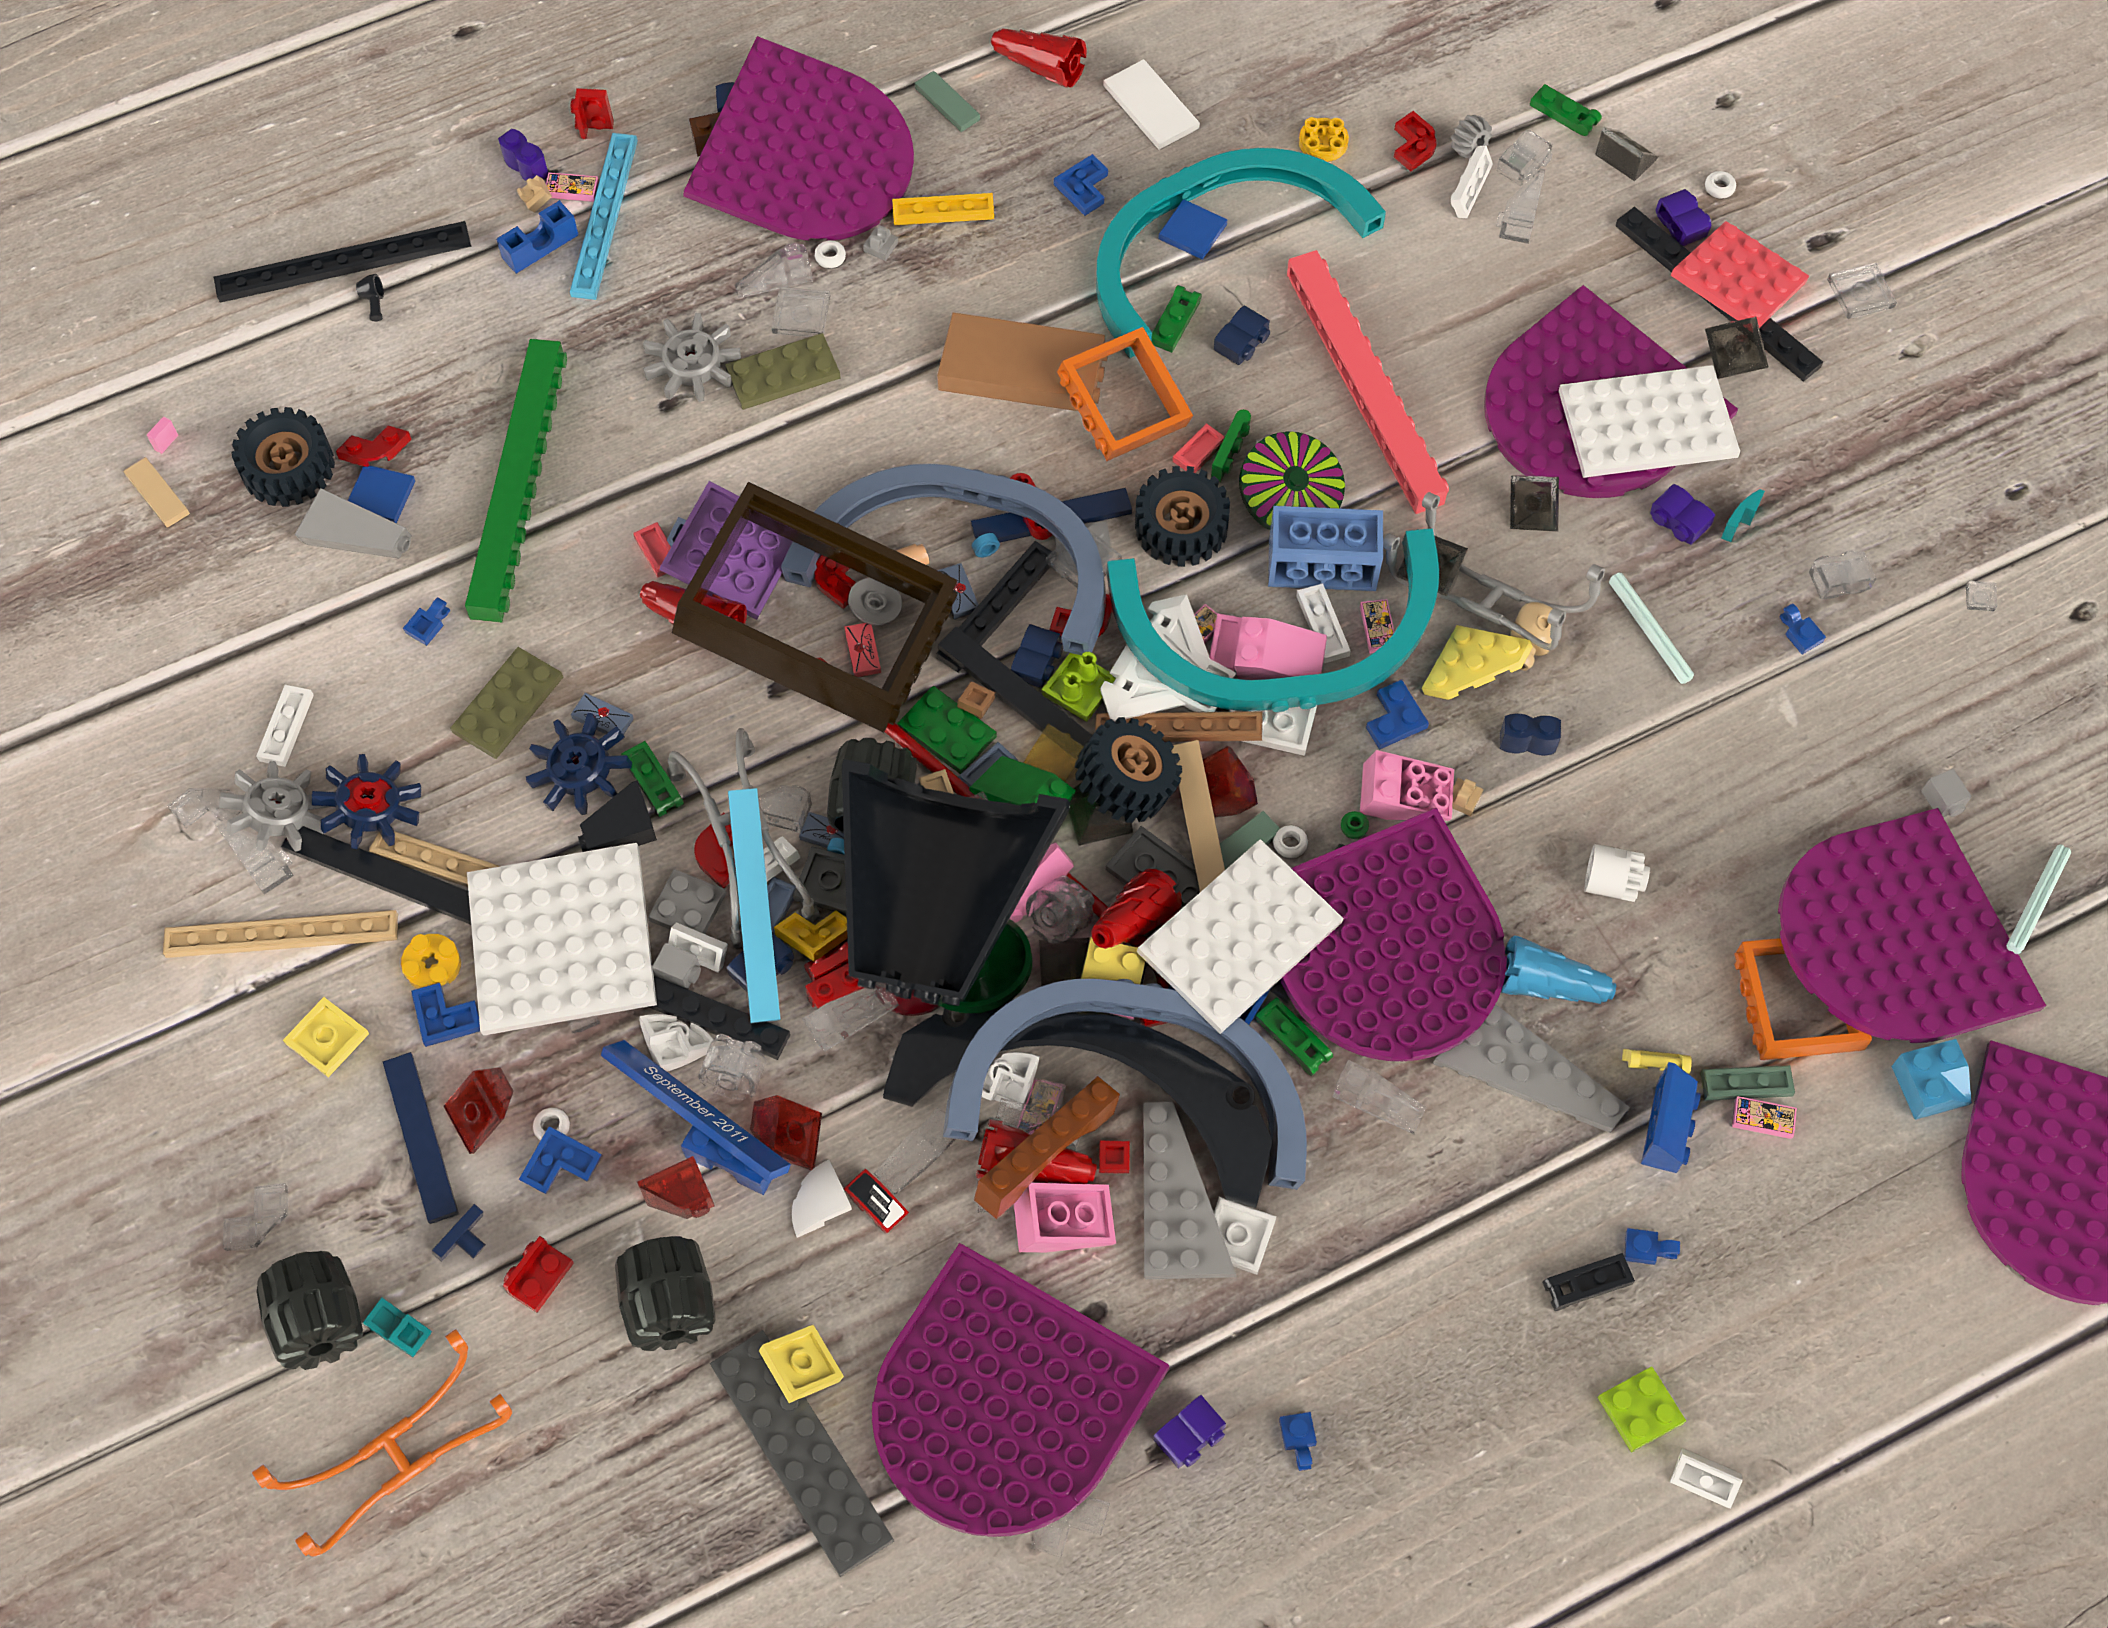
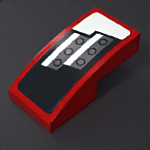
(875, 1200)

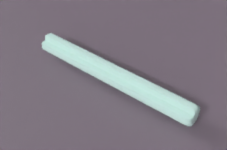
(1651, 628)
(2038, 899)

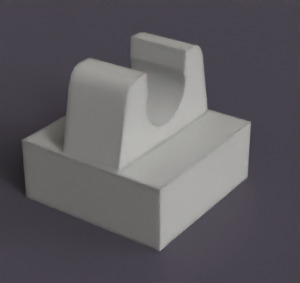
(880, 243)

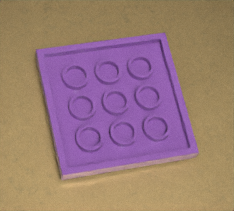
(752, 564)

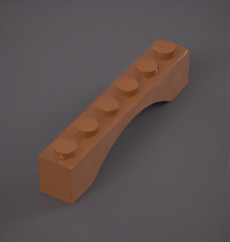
(1015, 1172)

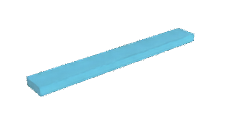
(603, 216)
(754, 905)

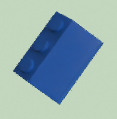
(1671, 1120)

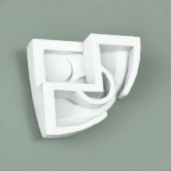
(673, 1042)
(1011, 1077)
(818, 1199)

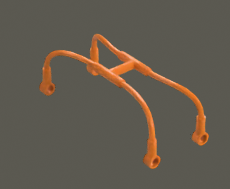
(387, 1441)

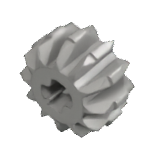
(1469, 134)

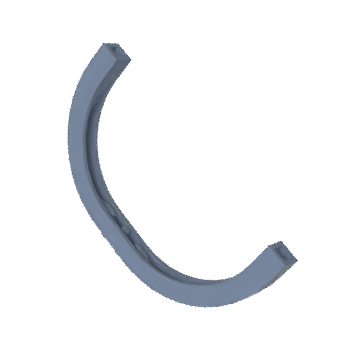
(980, 489)
(1149, 1002)

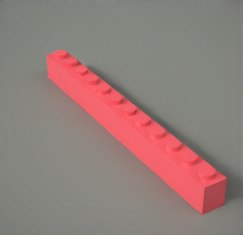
(1366, 380)

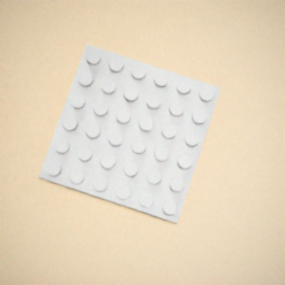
(560, 939)

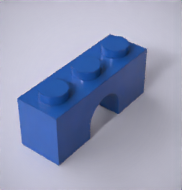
(554, 230)
(711, 1154)

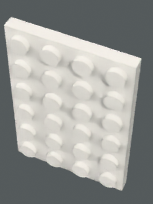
(1648, 421)
(1239, 936)

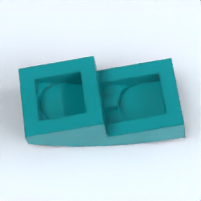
(1743, 513)
(397, 1327)

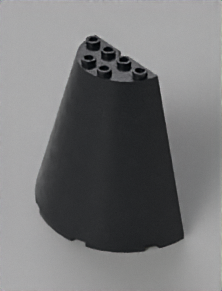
(933, 879)

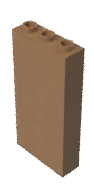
(1015, 361)

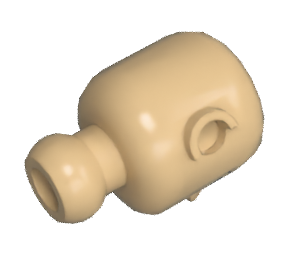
(1533, 619)

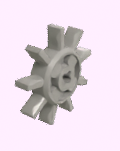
(691, 357)
(272, 807)

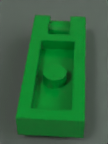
(1565, 110)
(1175, 318)
(1231, 444)
(652, 779)
(1293, 1035)

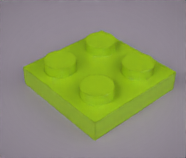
(1641, 1409)

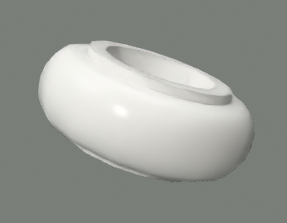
(1720, 177)
(830, 246)
(1290, 831)
(547, 1114)

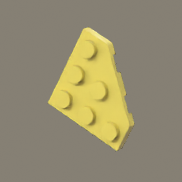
(1473, 660)

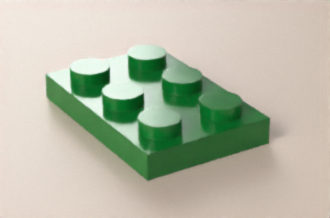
(947, 730)

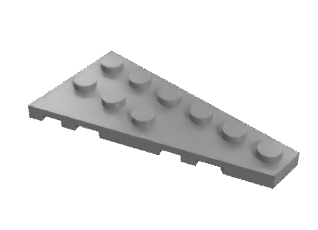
(1527, 1067)
(1178, 1218)

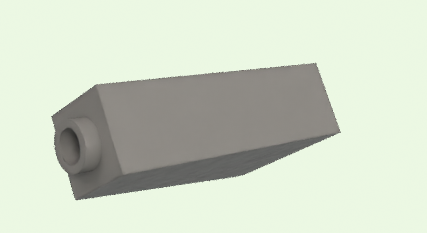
(348, 527)

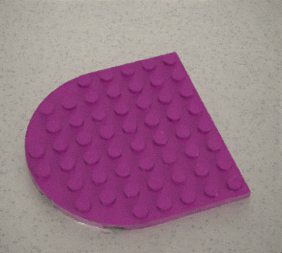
(804, 149)
(1570, 344)
(1901, 934)
(1415, 947)
(2041, 1171)
(1004, 1401)

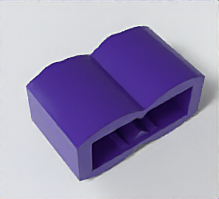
(522, 155)
(1683, 217)
(1682, 514)
(1190, 1432)

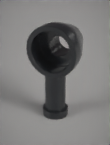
(372, 289)

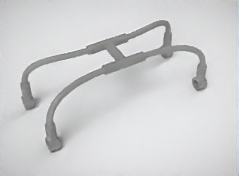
(1556, 616)
(744, 749)

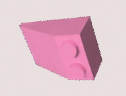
(1277, 650)
(1051, 867)
(1064, 1217)

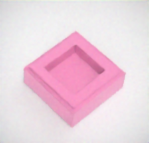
(162, 435)

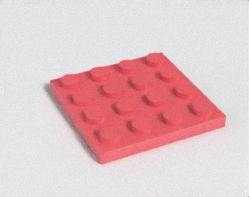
(1739, 275)

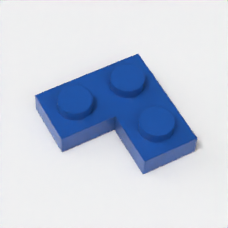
(1078, 184)
(1403, 716)
(442, 1023)
(558, 1152)

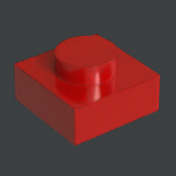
(1114, 1157)

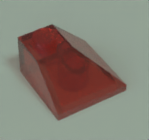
(1229, 783)
(479, 1106)
(787, 1129)
(678, 1190)

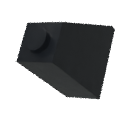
(618, 822)

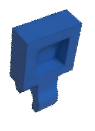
(426, 624)
(1802, 633)
(1644, 1247)
(1299, 1435)

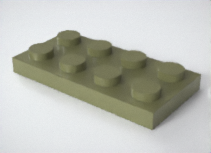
(783, 371)
(506, 702)

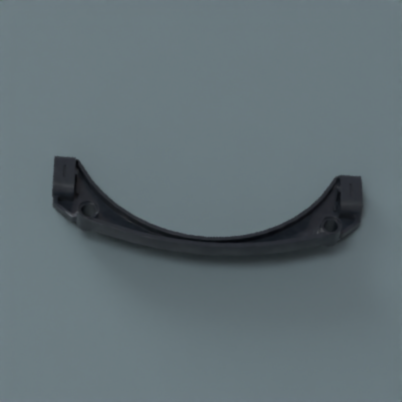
(1197, 1083)

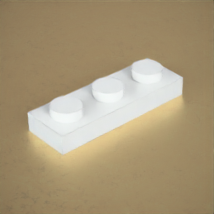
(1471, 182)
(1323, 620)
(285, 725)

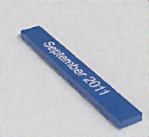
(696, 1110)

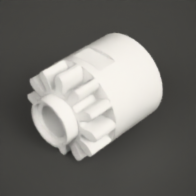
(1616, 873)

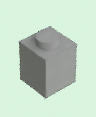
(1947, 793)
(677, 966)

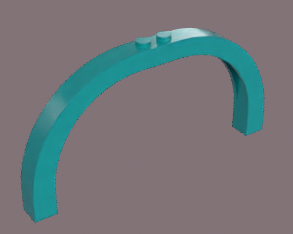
(1217, 171)
(1286, 692)

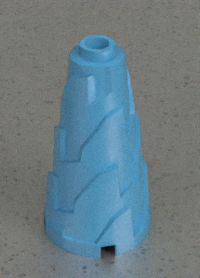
(1548, 973)

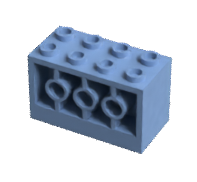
(1325, 547)

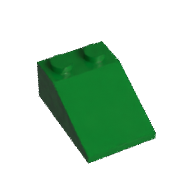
(1019, 783)

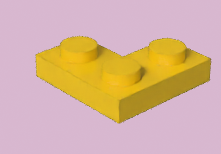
(813, 939)

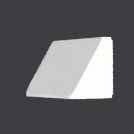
(1706, 1478)

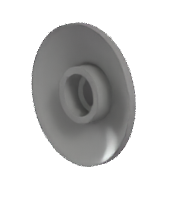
(871, 592)

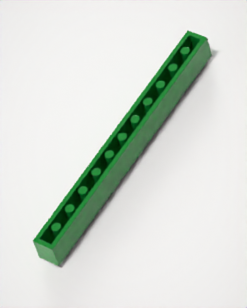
(515, 481)

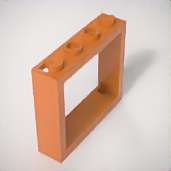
(1156, 372)
(1758, 1015)

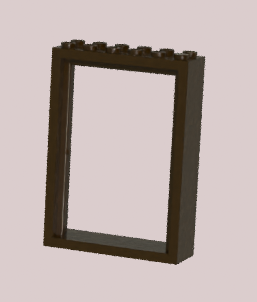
(796, 668)

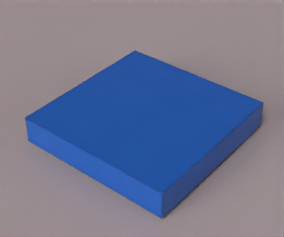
(1192, 229)
(382, 491)

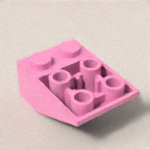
(1404, 787)

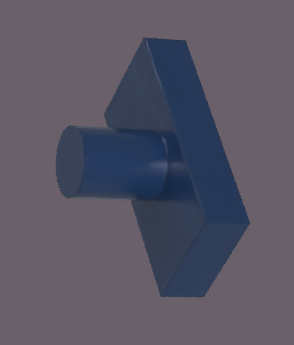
(461, 1236)

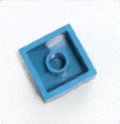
(1934, 1078)

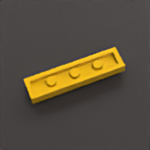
(943, 209)

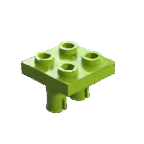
(1078, 685)

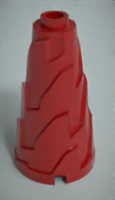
(1043, 54)
(665, 597)
(1139, 908)
(1065, 1168)

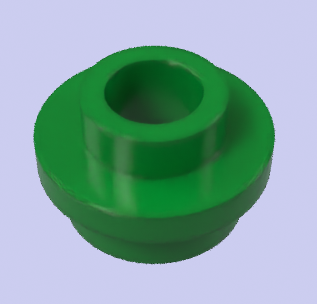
(1351, 831)

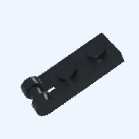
(1589, 1281)

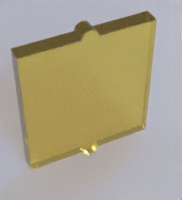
(1054, 753)

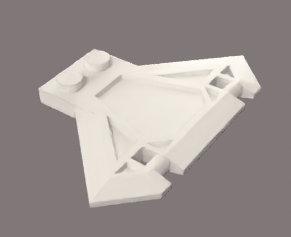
(1146, 691)

